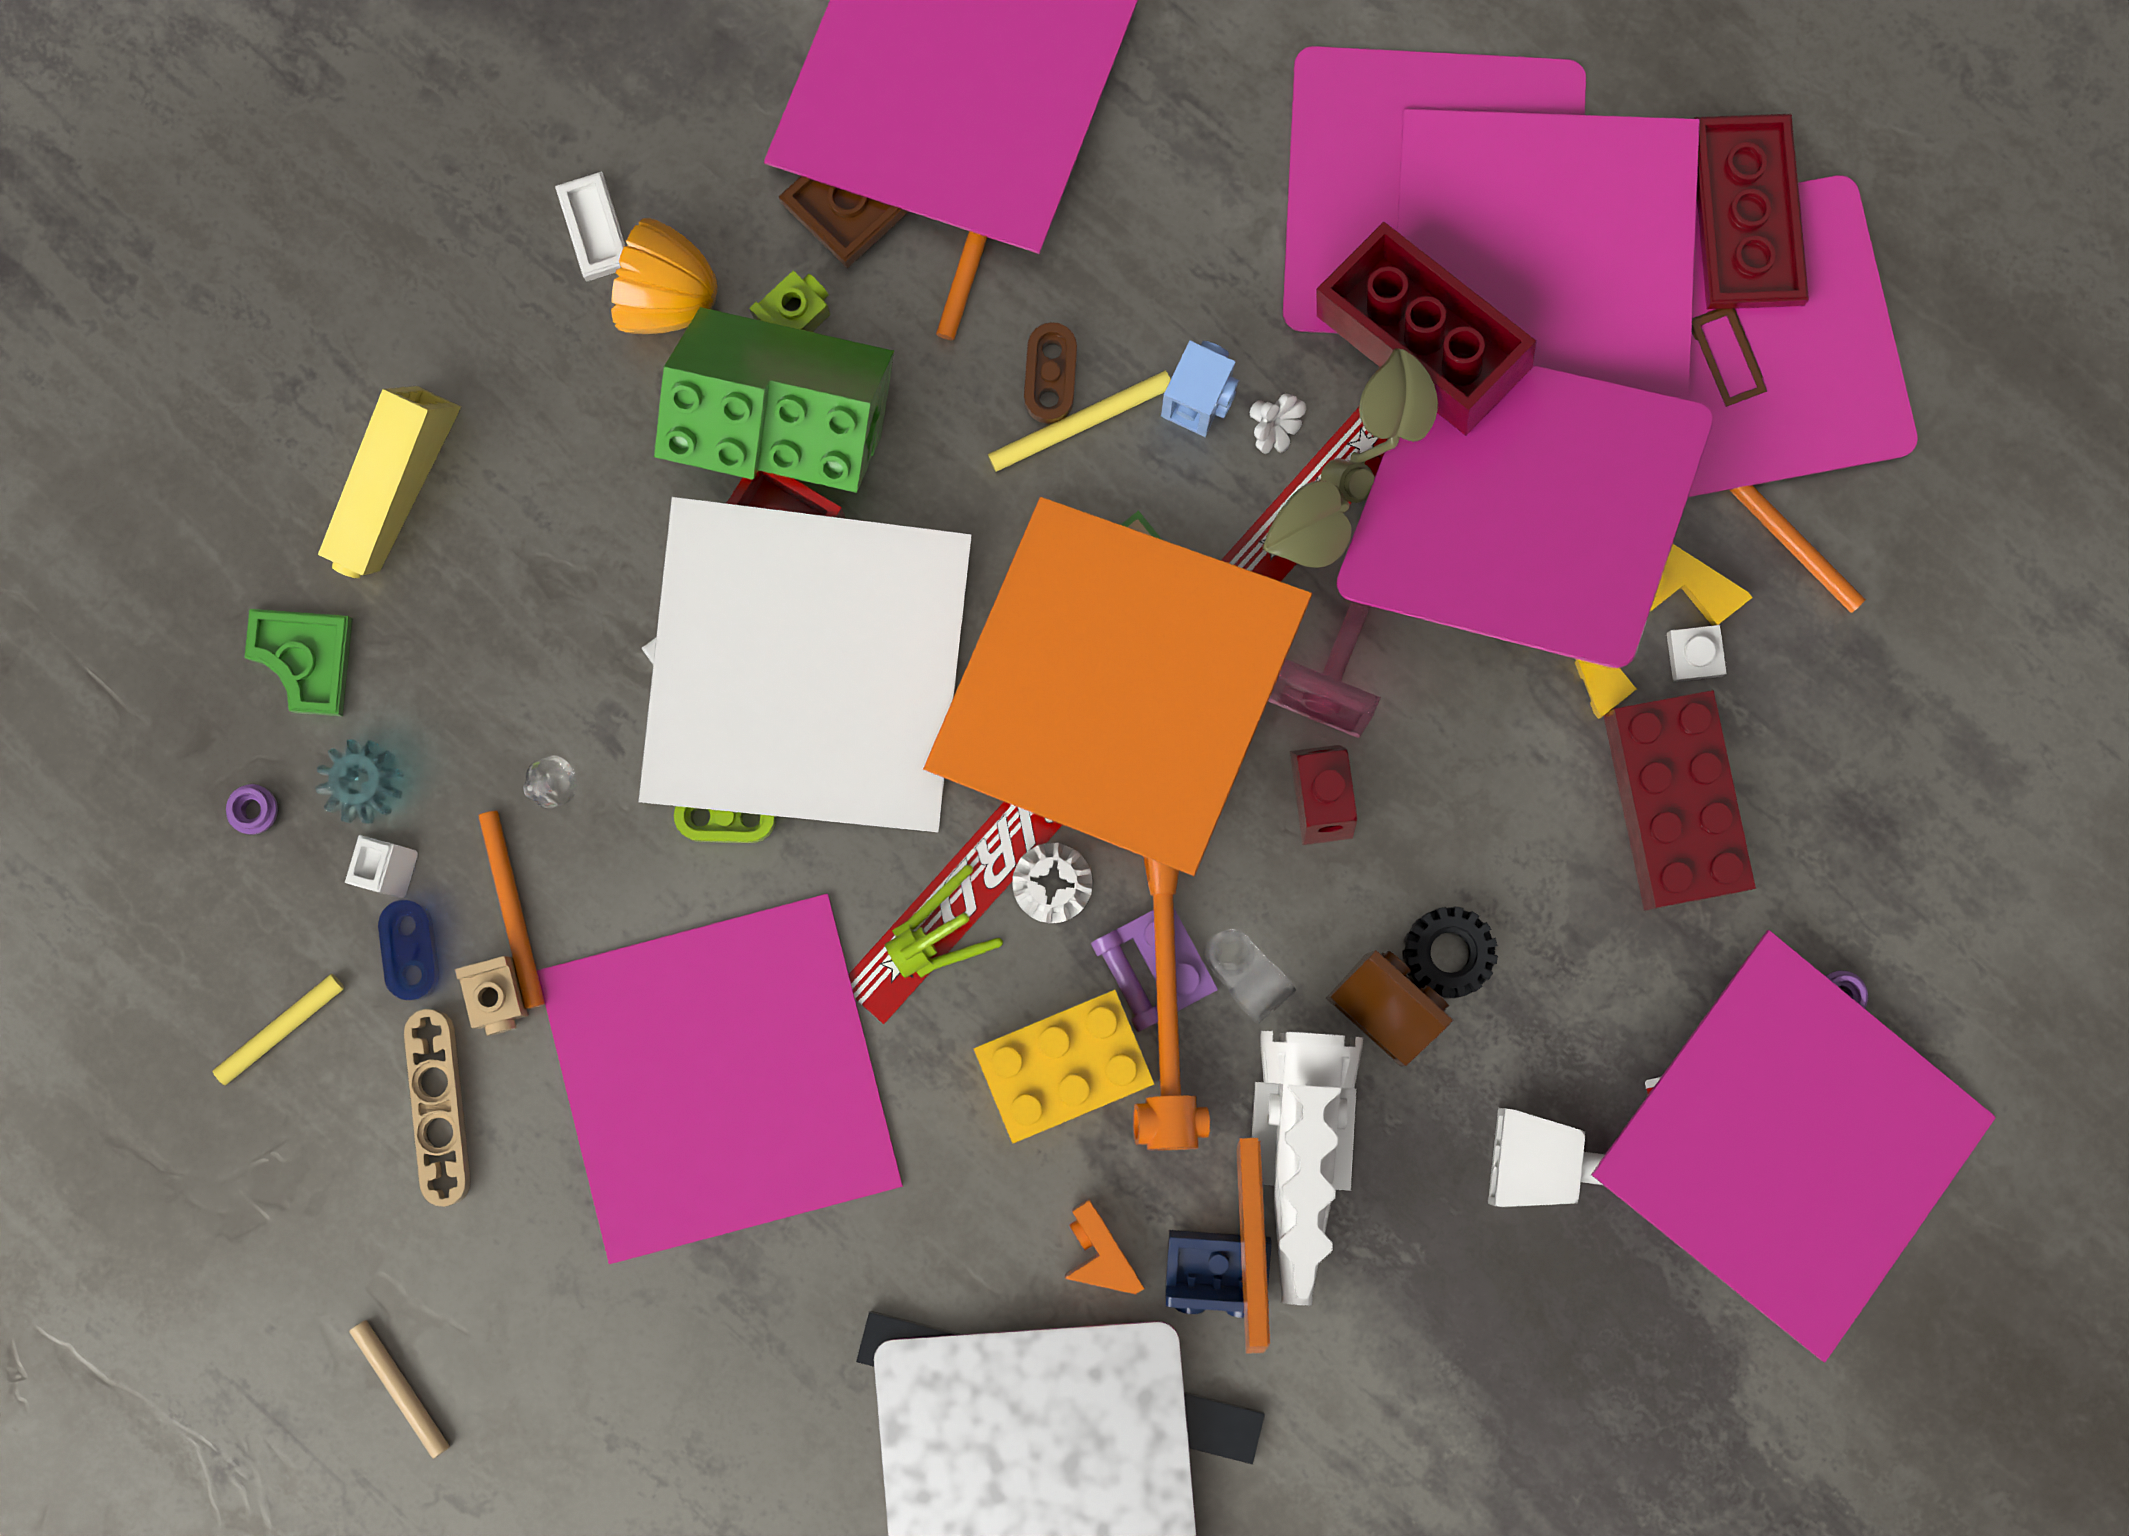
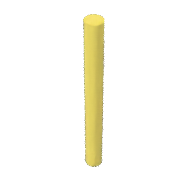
(1079, 421)

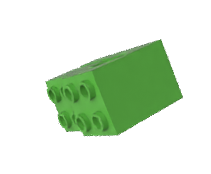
(772, 401)

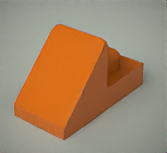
(1109, 1266)

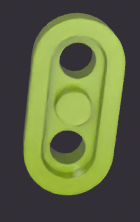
(722, 826)

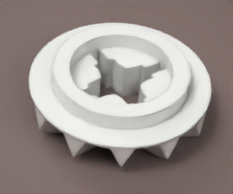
(1067, 901)

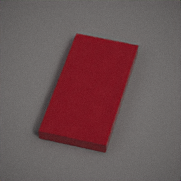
(1750, 212)

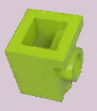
(810, 313)

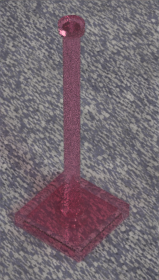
(1323, 694)

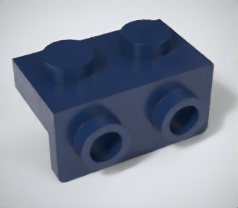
(1206, 1272)

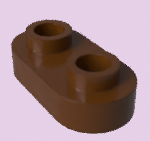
(1050, 374)

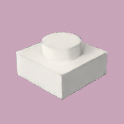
(1696, 653)

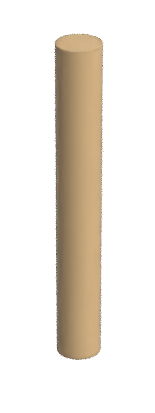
(399, 1389)

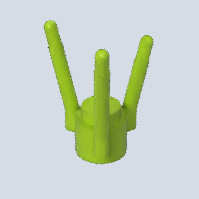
(913, 949)

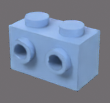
(1200, 387)

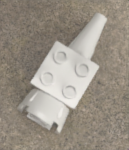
(1306, 1144)

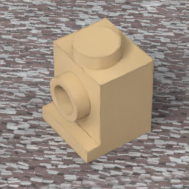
(501, 976)

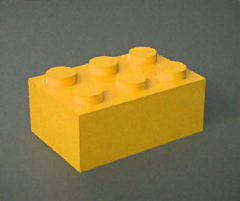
(1063, 1066)

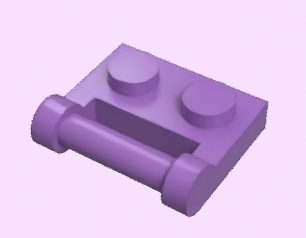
(1191, 974)

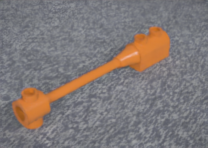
(1168, 1119)

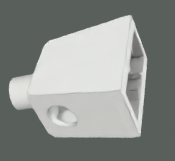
(1538, 1161)

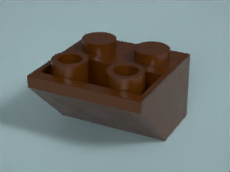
(1390, 1006)

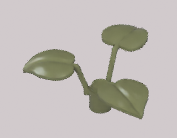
(1393, 405)

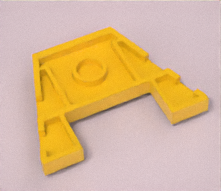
(1707, 589)

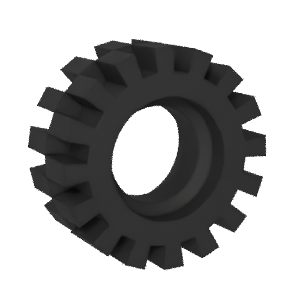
(1480, 946)

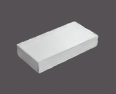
(592, 225)

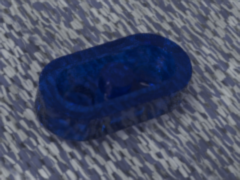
(404, 951)

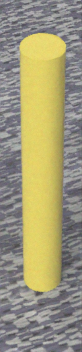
(278, 1029)

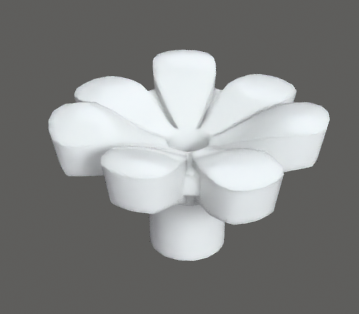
(1276, 422)

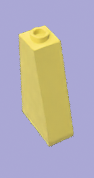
(386, 478)

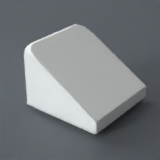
(381, 867)

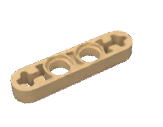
(445, 1106)

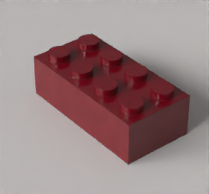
(1405, 300)
(1679, 800)

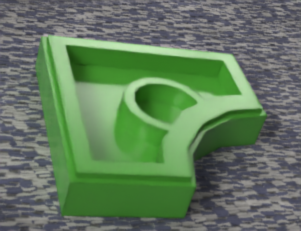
(306, 654)

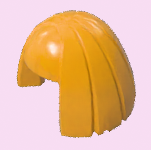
(660, 281)

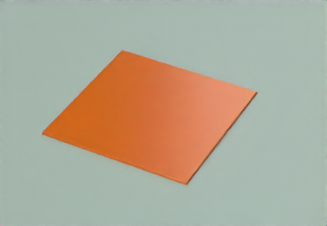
(1118, 684)

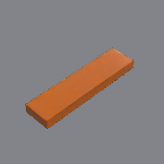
(1253, 1245)

